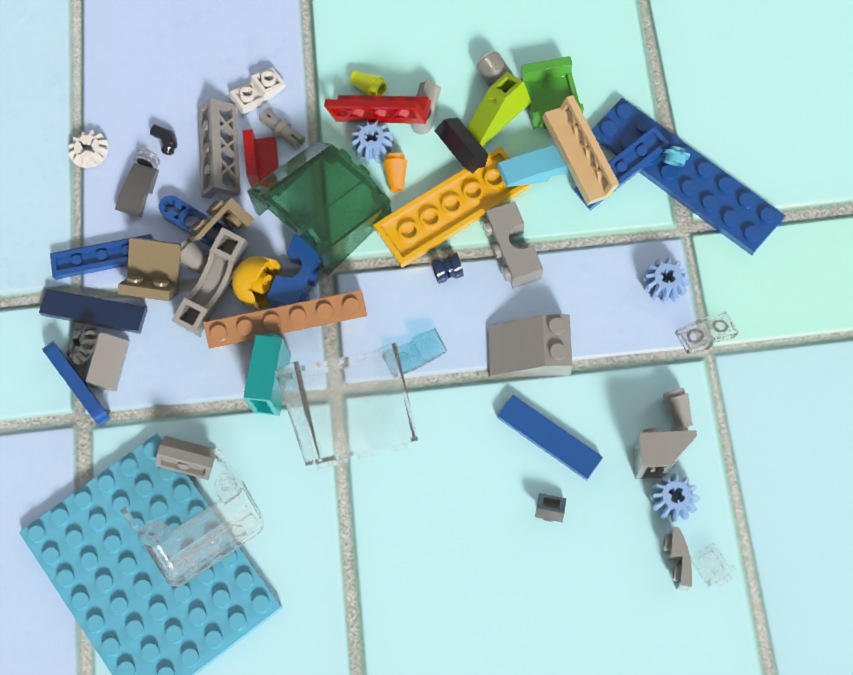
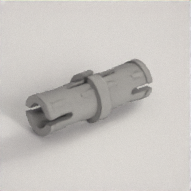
(282, 128)

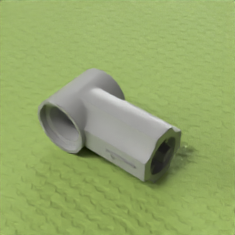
(432, 91)

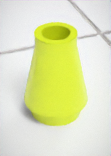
(368, 83)

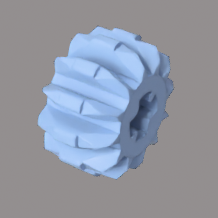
(372, 141)
(658, 273)
(685, 500)

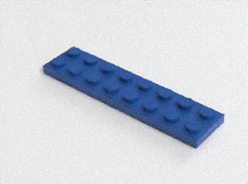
(698, 184)

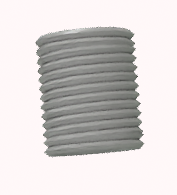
(492, 67)

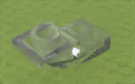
(704, 332)

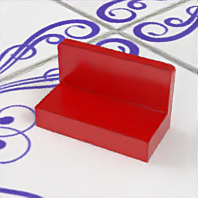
(260, 156)

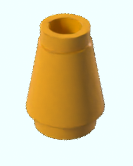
(395, 170)

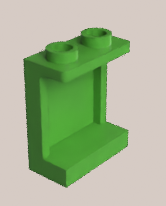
(548, 86)

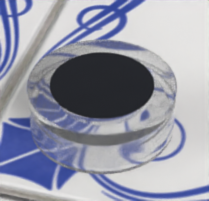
(147, 158)

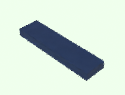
(93, 311)

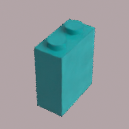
(262, 387)

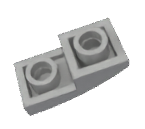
(678, 551)

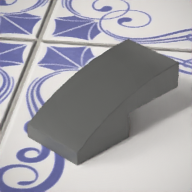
(135, 189)

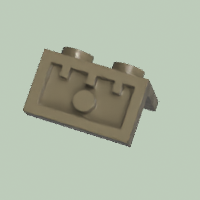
(232, 217)
(152, 269)

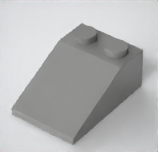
(531, 347)

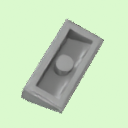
(107, 362)

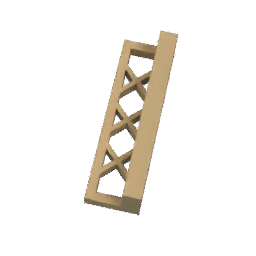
(579, 151)

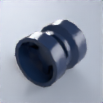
(447, 267)

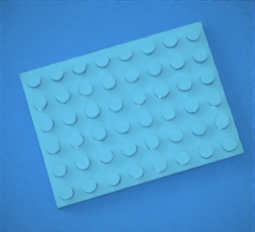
(119, 593)

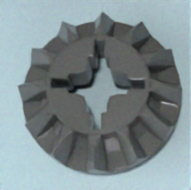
(82, 344)

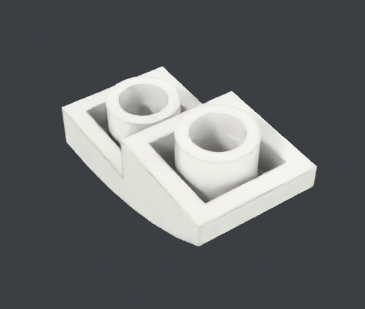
(257, 92)

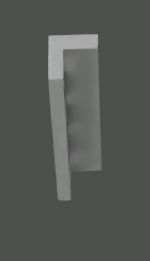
(210, 149)

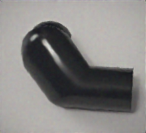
(167, 138)

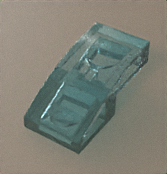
(421, 350)

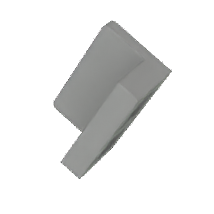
(185, 457)

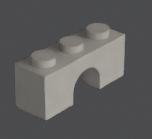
(519, 265)

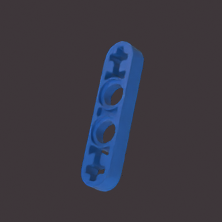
(185, 211)
(76, 383)

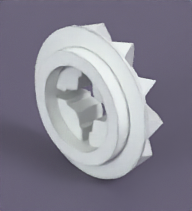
(87, 158)

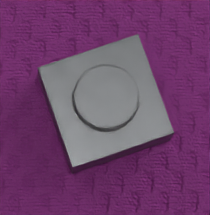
(550, 508)

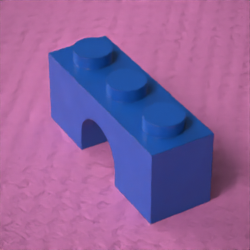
(297, 288)

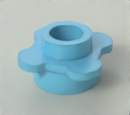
(675, 156)

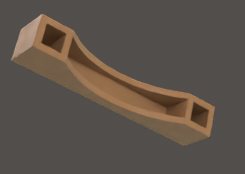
(285, 318)

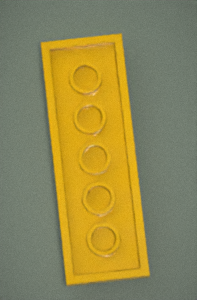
(446, 210)

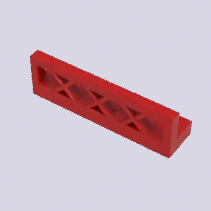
(381, 108)

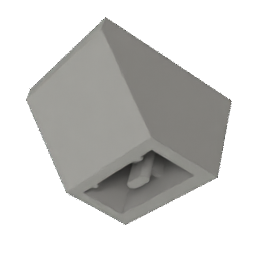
(659, 451)

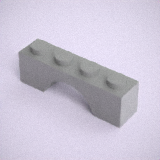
(203, 299)

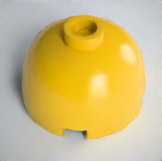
(254, 279)

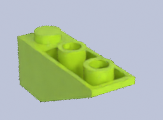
(499, 107)

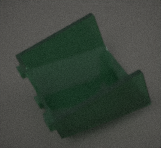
(323, 201)

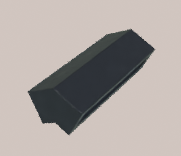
(462, 144)

